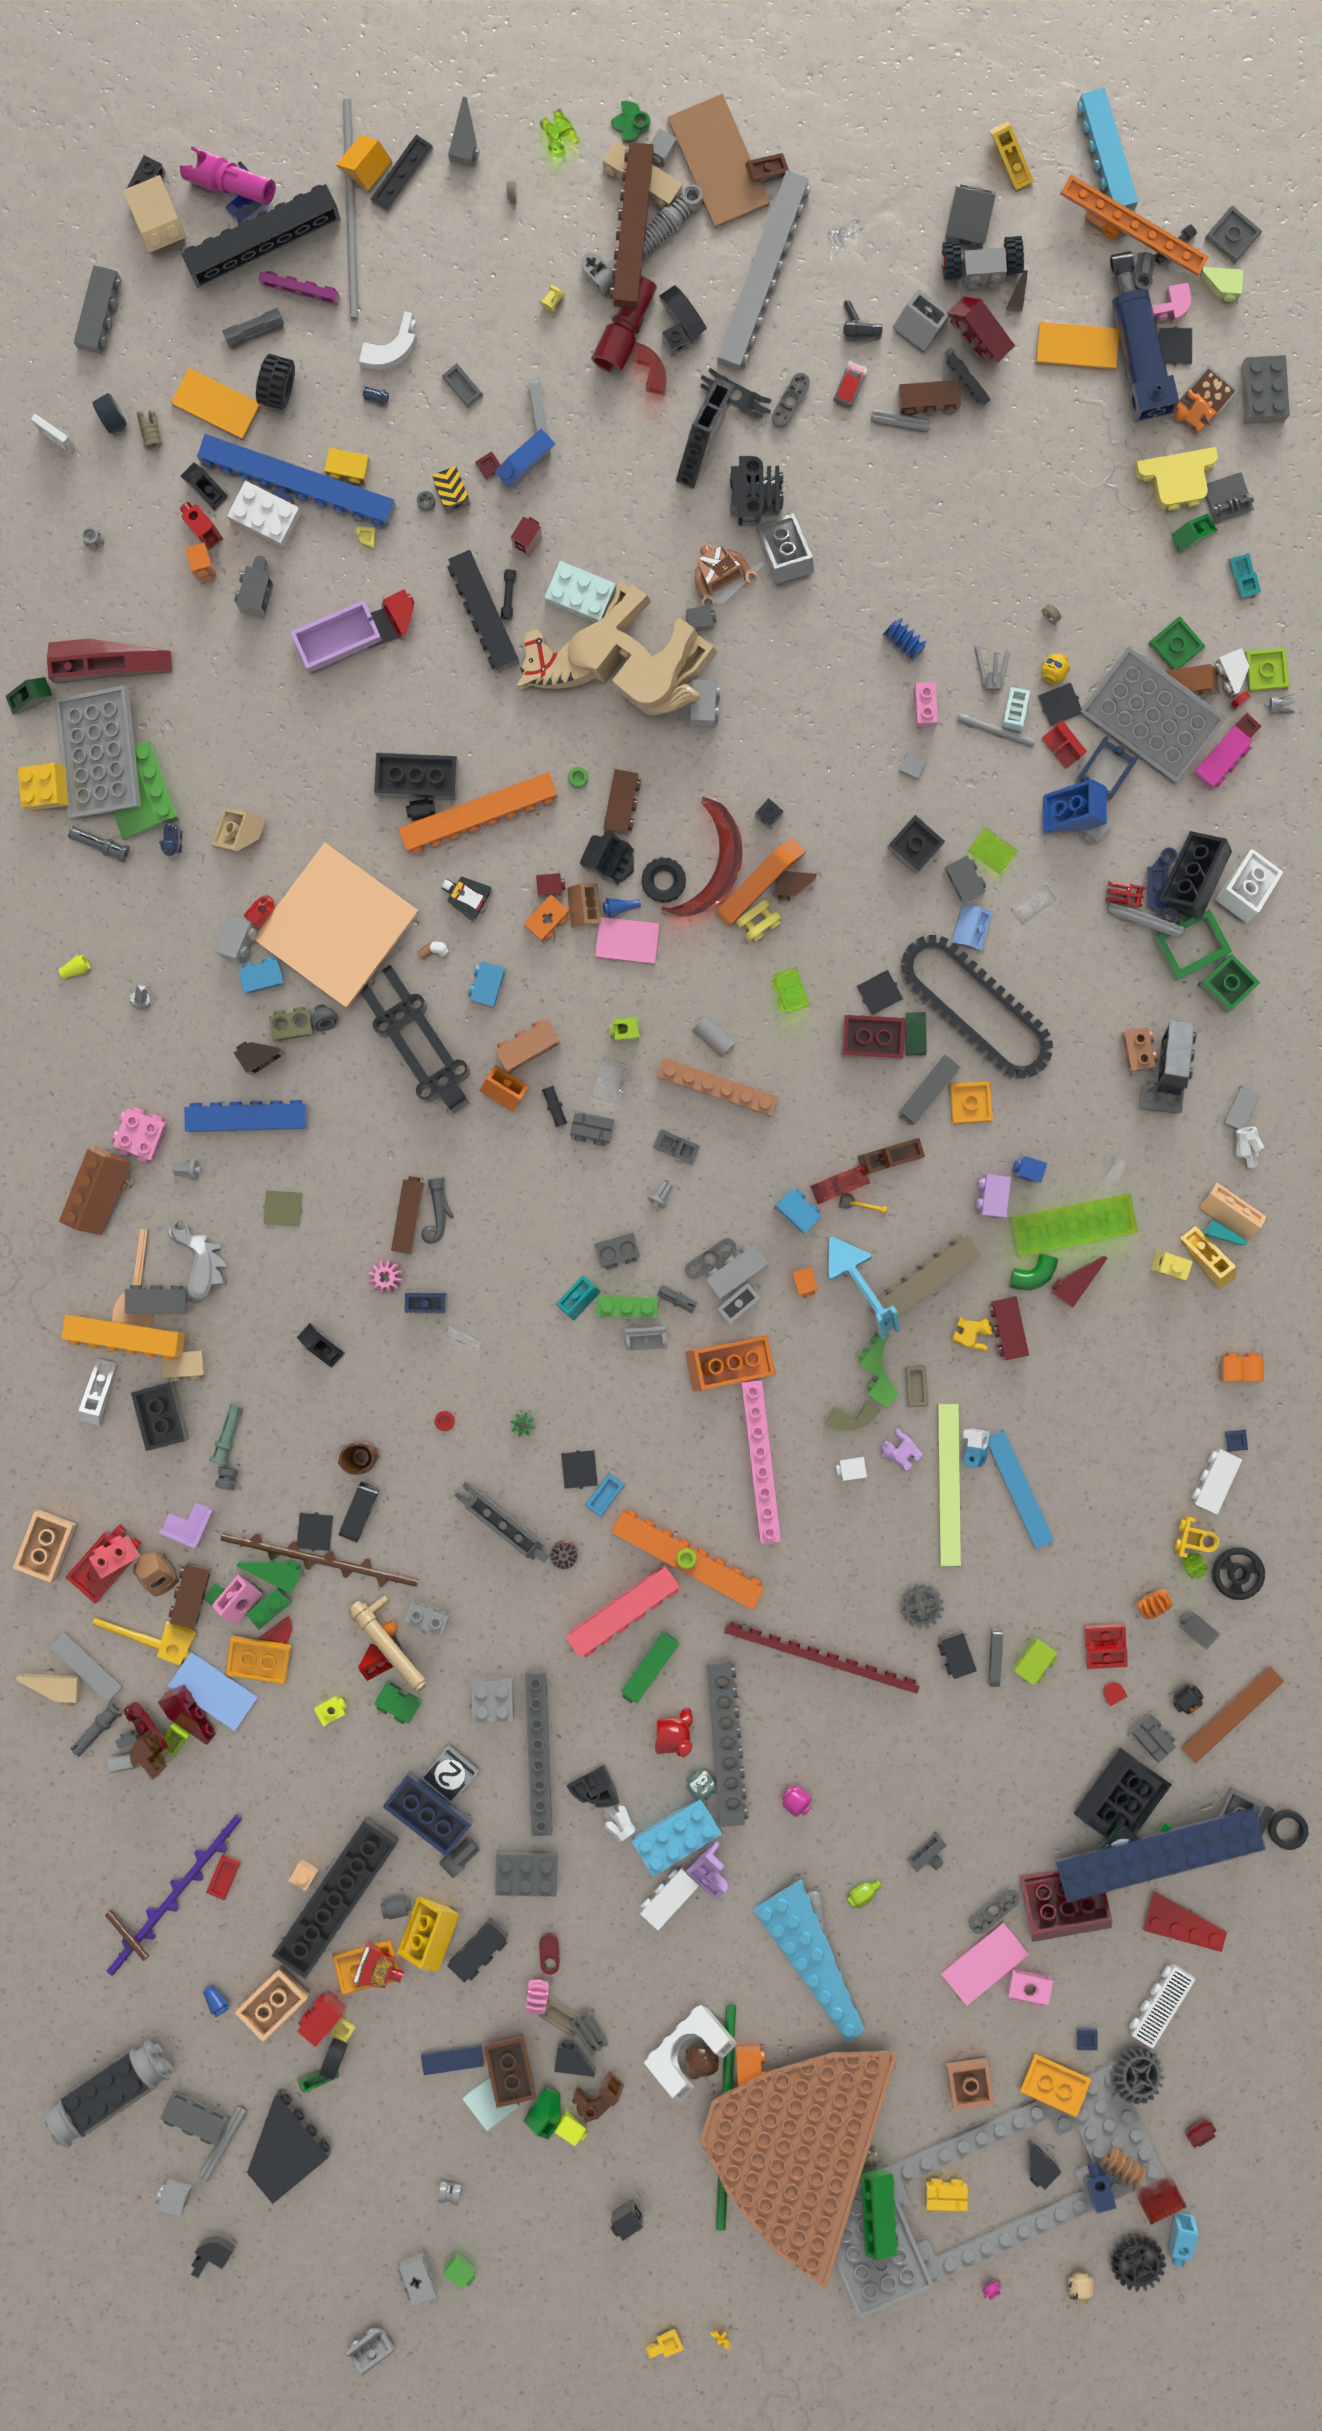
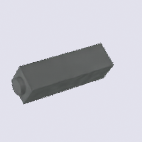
(928, 1090)

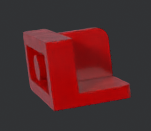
(1064, 744)

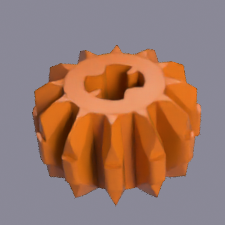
(1155, 1604)

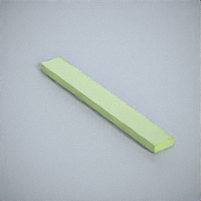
(949, 1484)

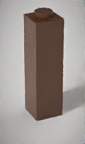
(407, 1215)

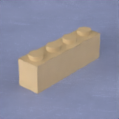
(663, 188)

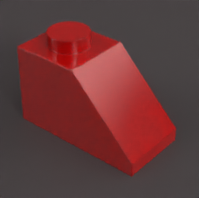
(399, 611)

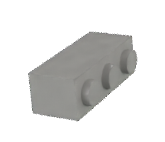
(736, 1270)

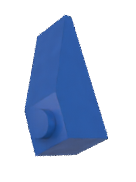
(525, 458)

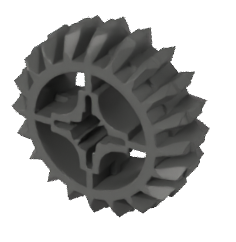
(1148, 2066)

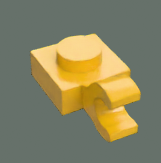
(667, 2344)

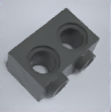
(1161, 1103)
(616, 1246)

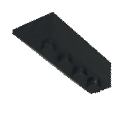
(1196, 874)

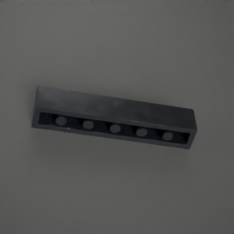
(483, 610)

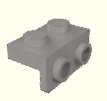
(370, 2350)

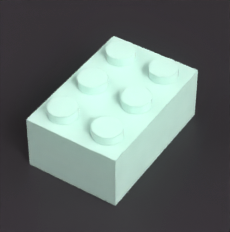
(580, 592)

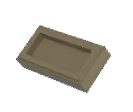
(916, 1386)
(560, 2017)

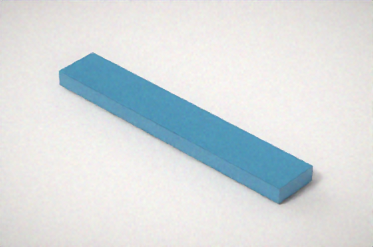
(1019, 1490)

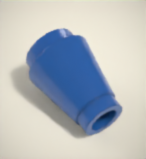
(215, 2001)

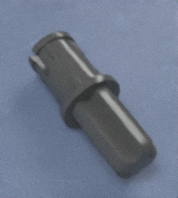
(677, 1299)

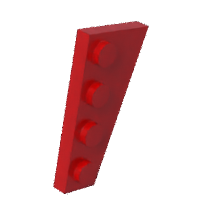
(1178, 1923)

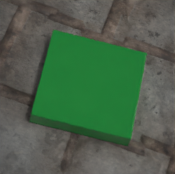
(1177, 644)

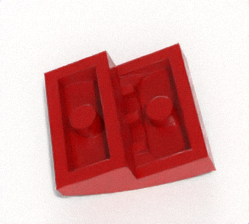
(1105, 1646)

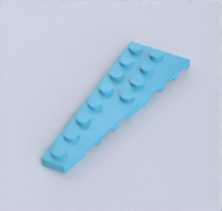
(798, 1934)

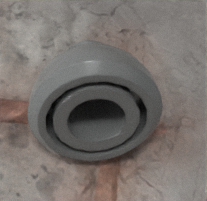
(324, 1018)

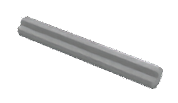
(1146, 920)
(222, 2144)

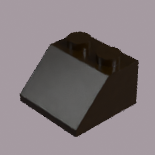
(256, 1056)

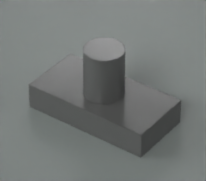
(928, 1854)

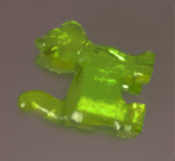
(558, 129)

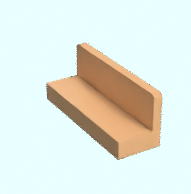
(1232, 1212)

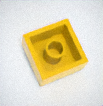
(43, 786)

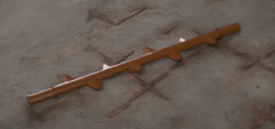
(328, 1560)

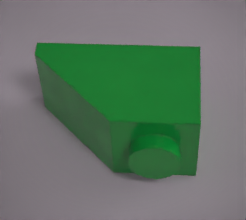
(1194, 532)

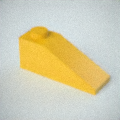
(1011, 155)
(1209, 1257)

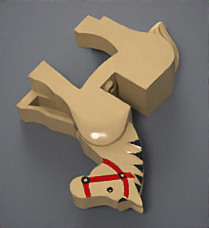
(649, 682)

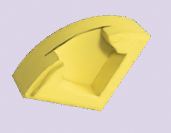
(366, 536)

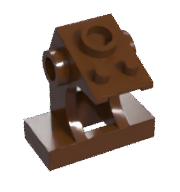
(609, 2095)

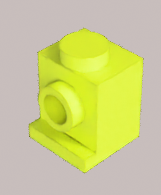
(322, 1710)

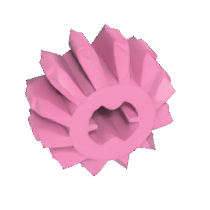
(378, 1277)
(537, 1997)

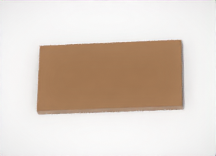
(717, 160)

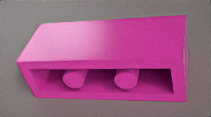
(1223, 758)

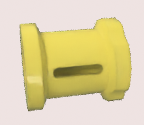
(552, 298)

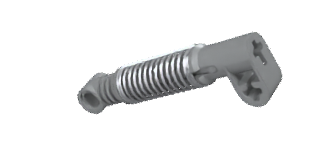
(656, 231)

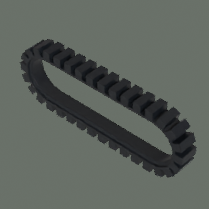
(987, 986)

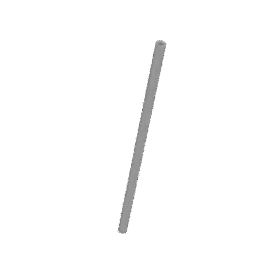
(350, 215)

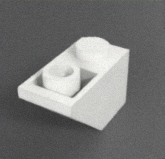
(1233, 670)

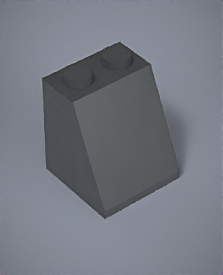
(970, 214)

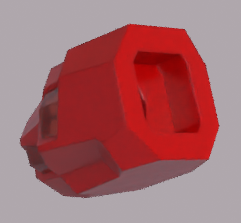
(260, 910)

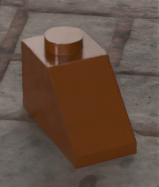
(791, 884)

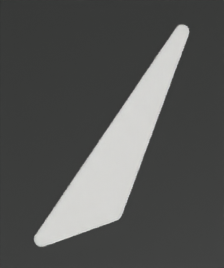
(725, 593)

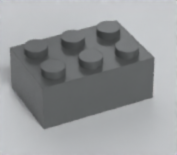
(1265, 389)
(526, 1873)

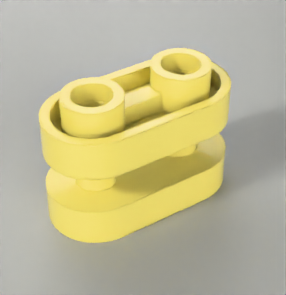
(756, 931)

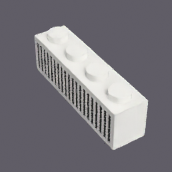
(1161, 2005)

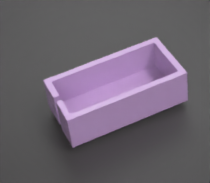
(336, 636)

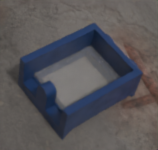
(1108, 766)

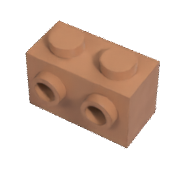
(1139, 1049)

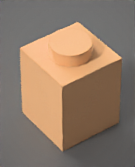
(303, 1874)

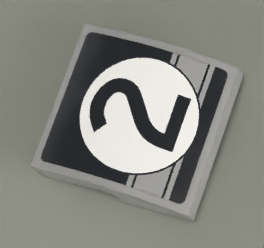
(449, 1774)

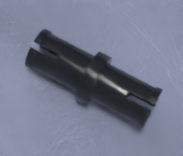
(554, 1106)

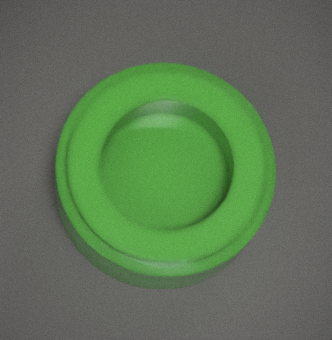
(578, 777)

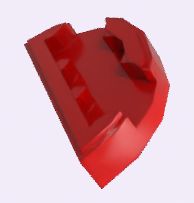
(279, 1633)

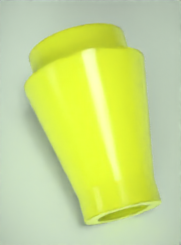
(76, 966)

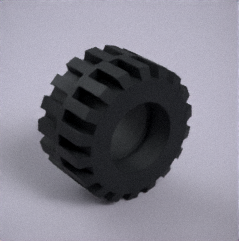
(275, 381)

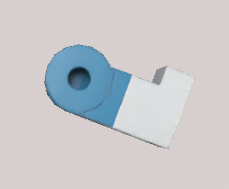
(976, 1448)

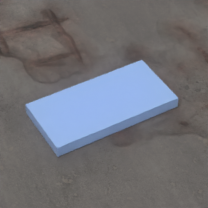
(214, 1691)

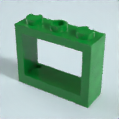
(1166, 953)

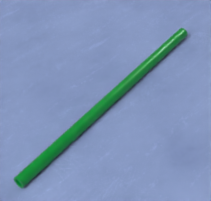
(726, 2086)

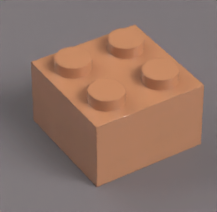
(970, 2083)

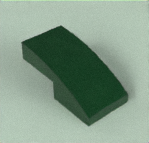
(915, 1033)

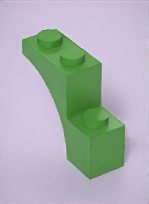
(871, 1359)

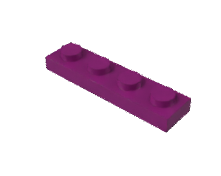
(292, 285)

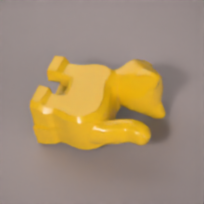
(970, 1331)

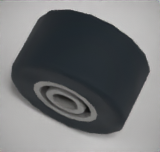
(109, 413)

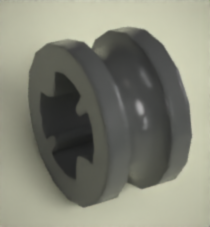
(431, 504)

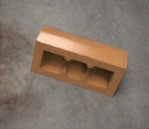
(584, 904)

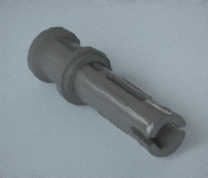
(107, 846)
(101, 1723)

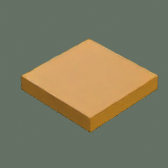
(971, 1102)

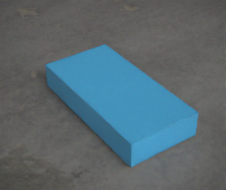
(604, 1495)

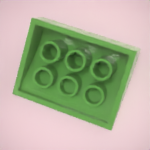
(156, 800)

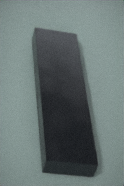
(401, 173)

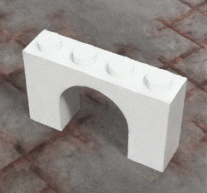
(664, 2060)

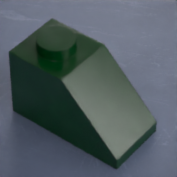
(28, 695)

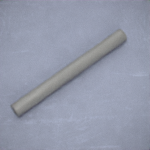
(996, 730)

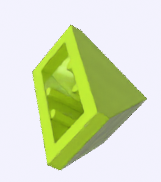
(175, 1739)

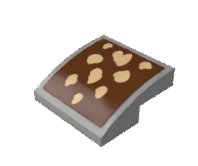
(1213, 389)

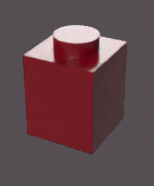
(550, 885)

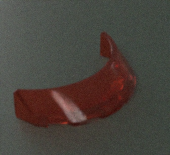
(727, 866)

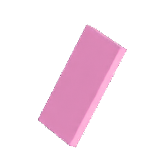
(984, 1963)

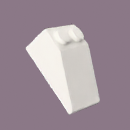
(1249, 886)

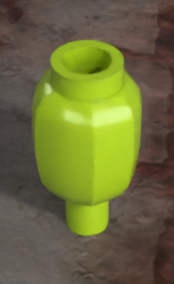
(863, 1894)

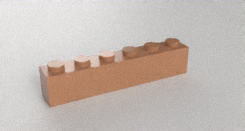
(717, 1087)

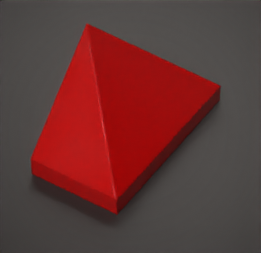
(373, 1663)

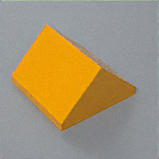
(365, 161)

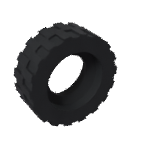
(648, 879)

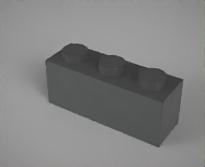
(155, 1300)
(193, 2118)

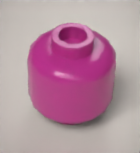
(796, 1801)

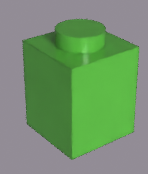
(460, 2271)

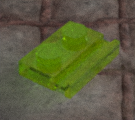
(992, 851)

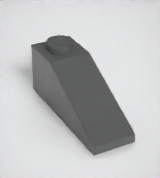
(464, 144)
(1198, 1630)

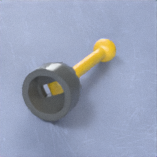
(847, 1201)

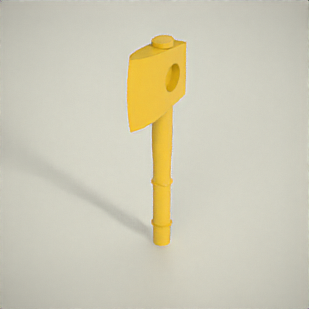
(172, 1647)

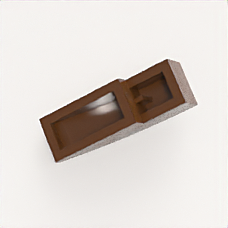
(892, 1156)

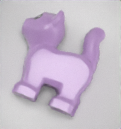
(902, 1452)

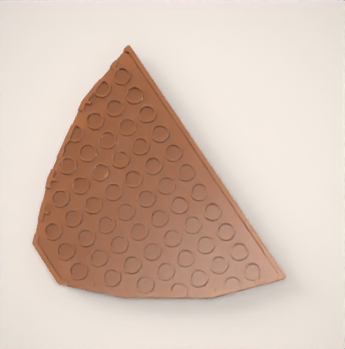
(797, 2148)

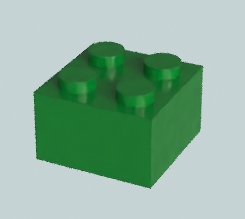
(1229, 983)

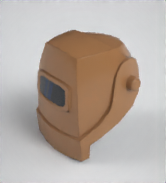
(155, 1573)

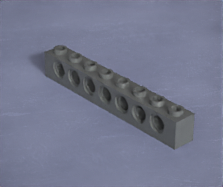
(538, 1752)
(728, 1816)

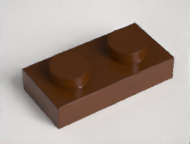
(766, 167)

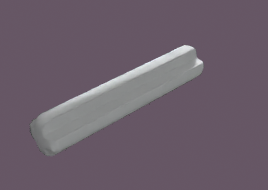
(900, 420)

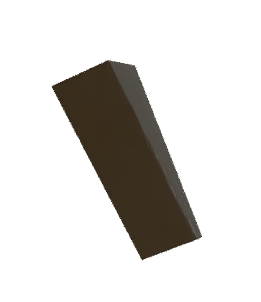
(1017, 299)

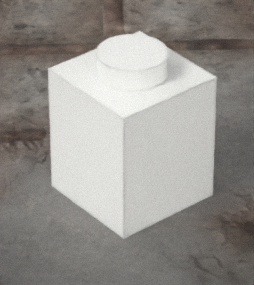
(851, 1468)

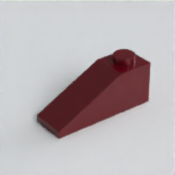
(1074, 1284)

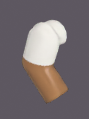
(433, 947)

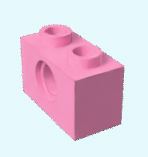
(925, 704)
(237, 1599)
(1020, 1979)

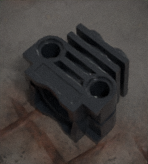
(754, 491)

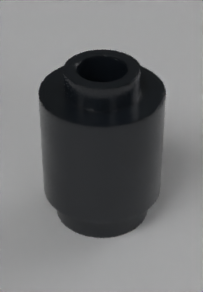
(420, 809)

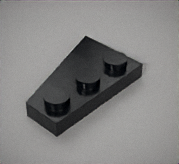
(966, 378)

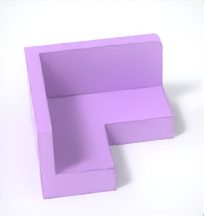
(189, 1531)
(705, 1872)

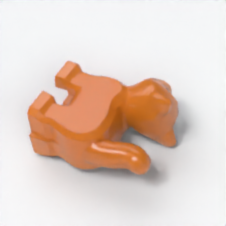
(1196, 413)

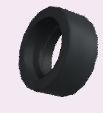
(1291, 1845)
(333, 2058)

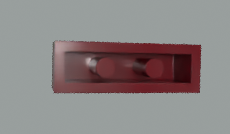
(1009, 1328)

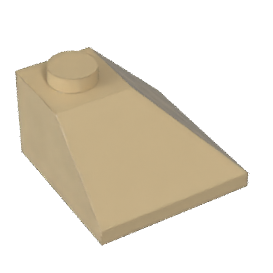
(237, 829)

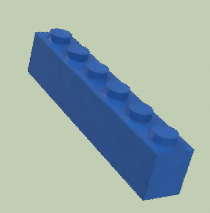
(246, 1117)

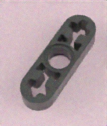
(802, 390)
(726, 1255)
(995, 1657)
(1009, 1906)

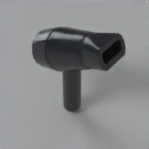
(859, 329)

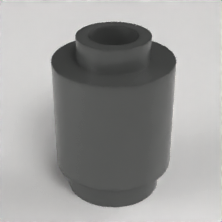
(396, 1907)

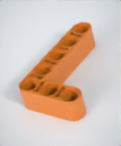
(760, 880)

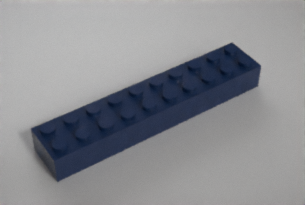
(1160, 1854)

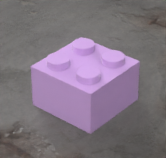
(994, 1196)

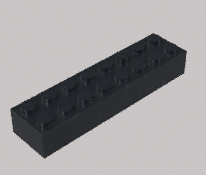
(261, 235)
(335, 1897)

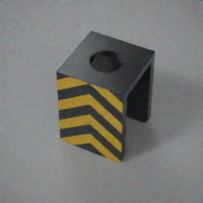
(451, 489)

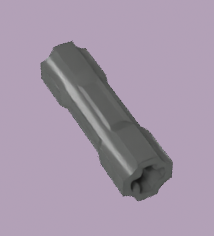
(266, 322)

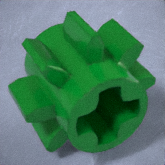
(517, 1427)

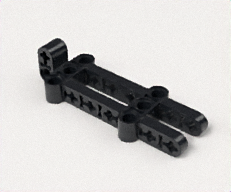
(450, 1092)

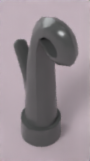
(440, 1207)

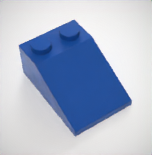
(1075, 807)

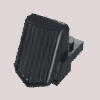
(609, 857)

